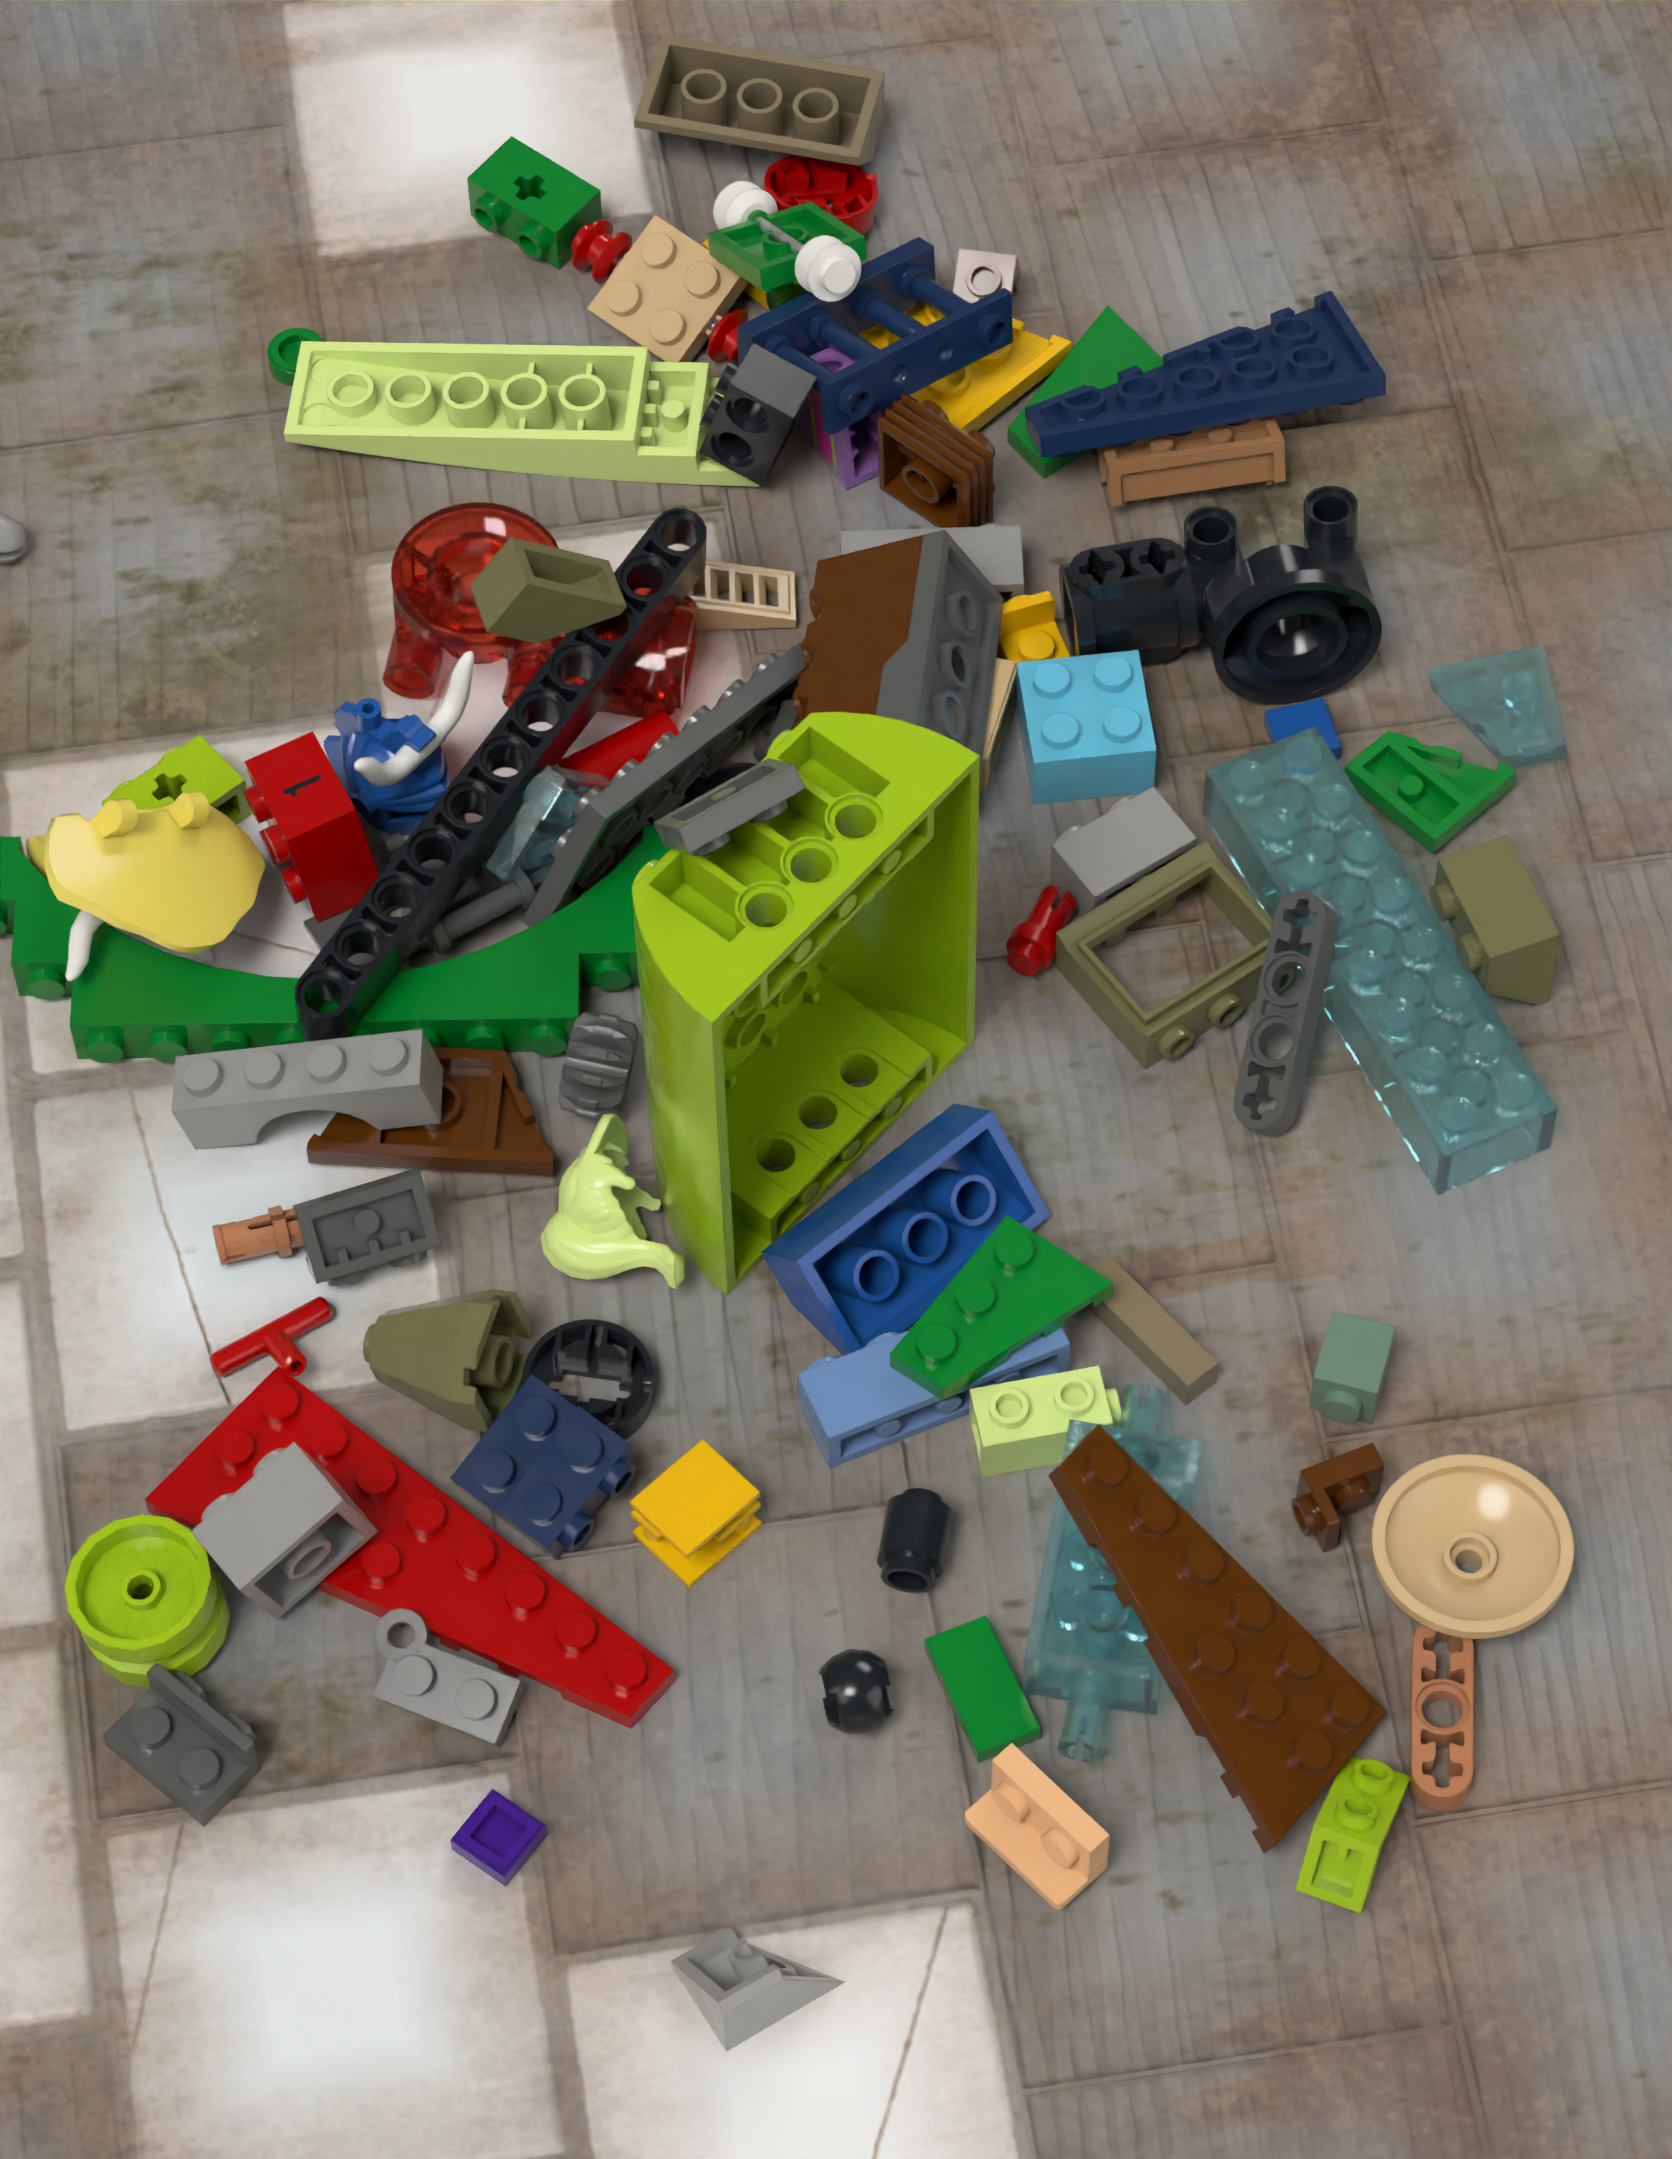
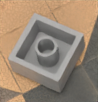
(283, 1529)

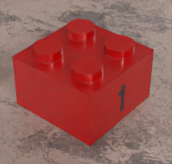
(310, 827)

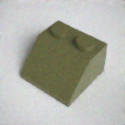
(1497, 920)

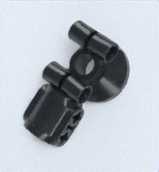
(1275, 623)

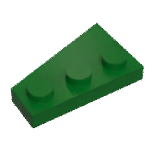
(1093, 361)

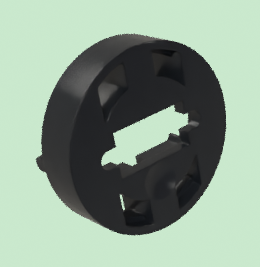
(598, 1359)

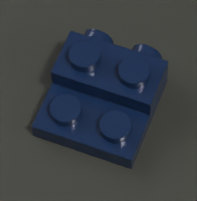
(546, 1468)

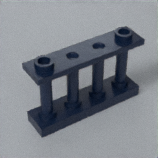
(880, 298)

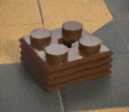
(935, 465)

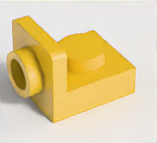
(1030, 629)

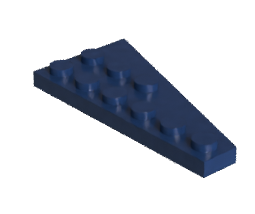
(1218, 381)

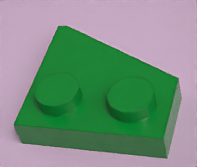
(1426, 786)

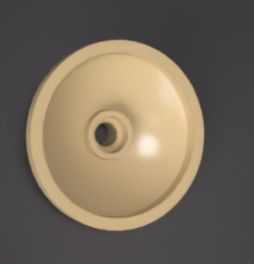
(1479, 1515)

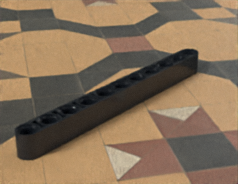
(496, 797)

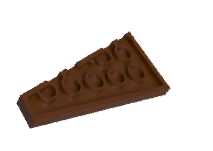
(1229, 1652)

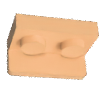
(1038, 1829)

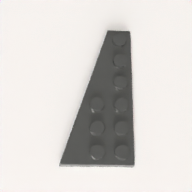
(643, 792)

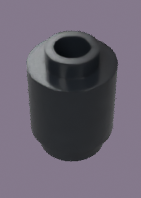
(914, 1540)

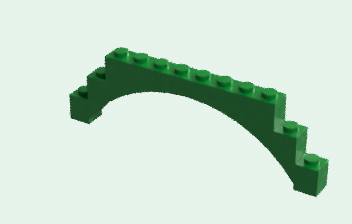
(166, 1006)

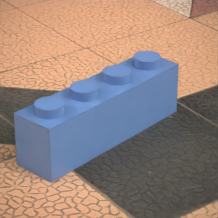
(865, 1404)

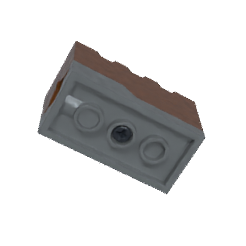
(903, 638)

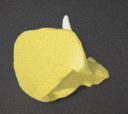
(158, 872)

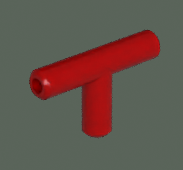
(275, 1340)

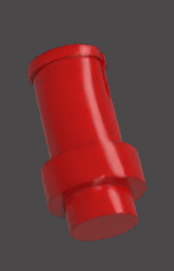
(1033, 942)

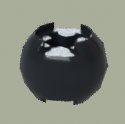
(856, 1691)

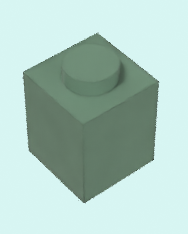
(1352, 1368)

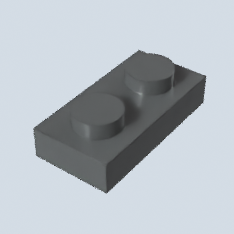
(751, 796)

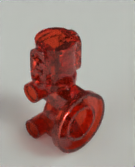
(440, 613)

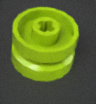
(147, 1598)

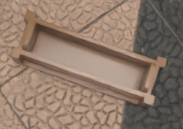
(1194, 462)

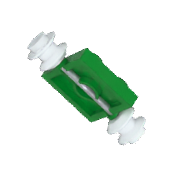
(785, 245)

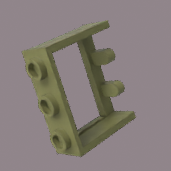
(1204, 1005)

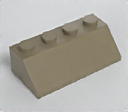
(763, 100)

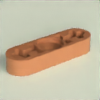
(1456, 1689)

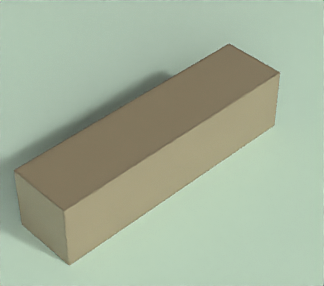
(1154, 1335)

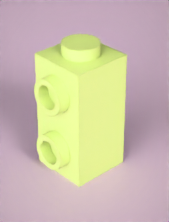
(1028, 1419)

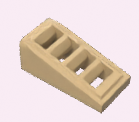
(735, 614)
(999, 715)

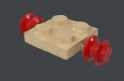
(661, 290)

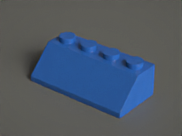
(904, 1229)

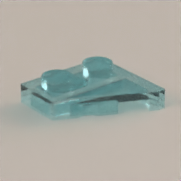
(1506, 704)
(542, 818)

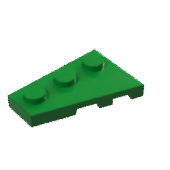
(993, 1306)

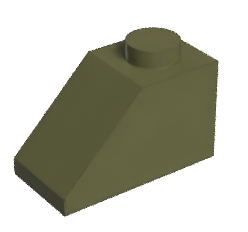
(544, 591)

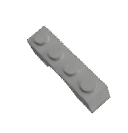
(375, 1077)

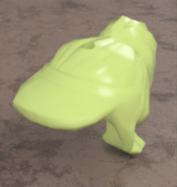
(597, 1219)

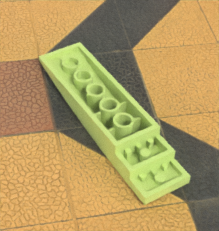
(510, 409)

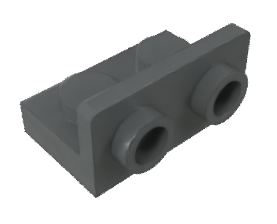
(367, 1228)
(185, 1744)

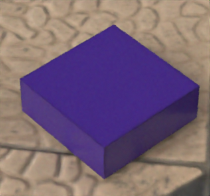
(499, 1837)

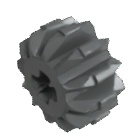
(598, 1065)

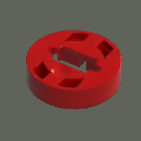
(809, 179)

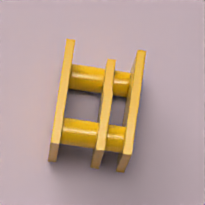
(696, 1513)

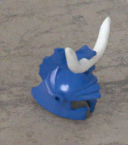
(394, 760)

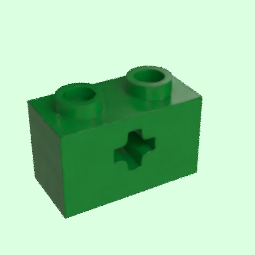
(532, 201)

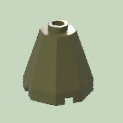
(453, 1354)

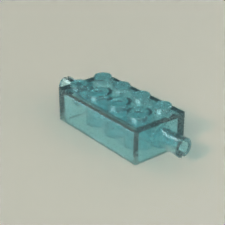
(1079, 1633)

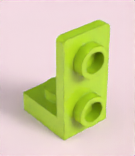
(1351, 1832)

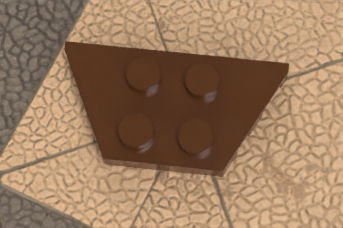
(482, 1126)

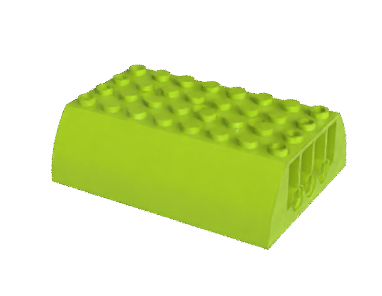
(803, 965)

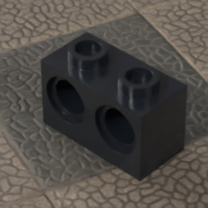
(755, 414)

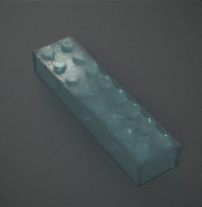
(1394, 974)

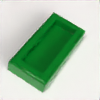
(981, 1688)

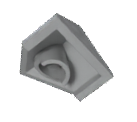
(745, 1986)

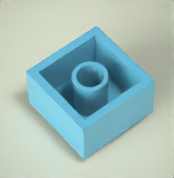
(1085, 727)

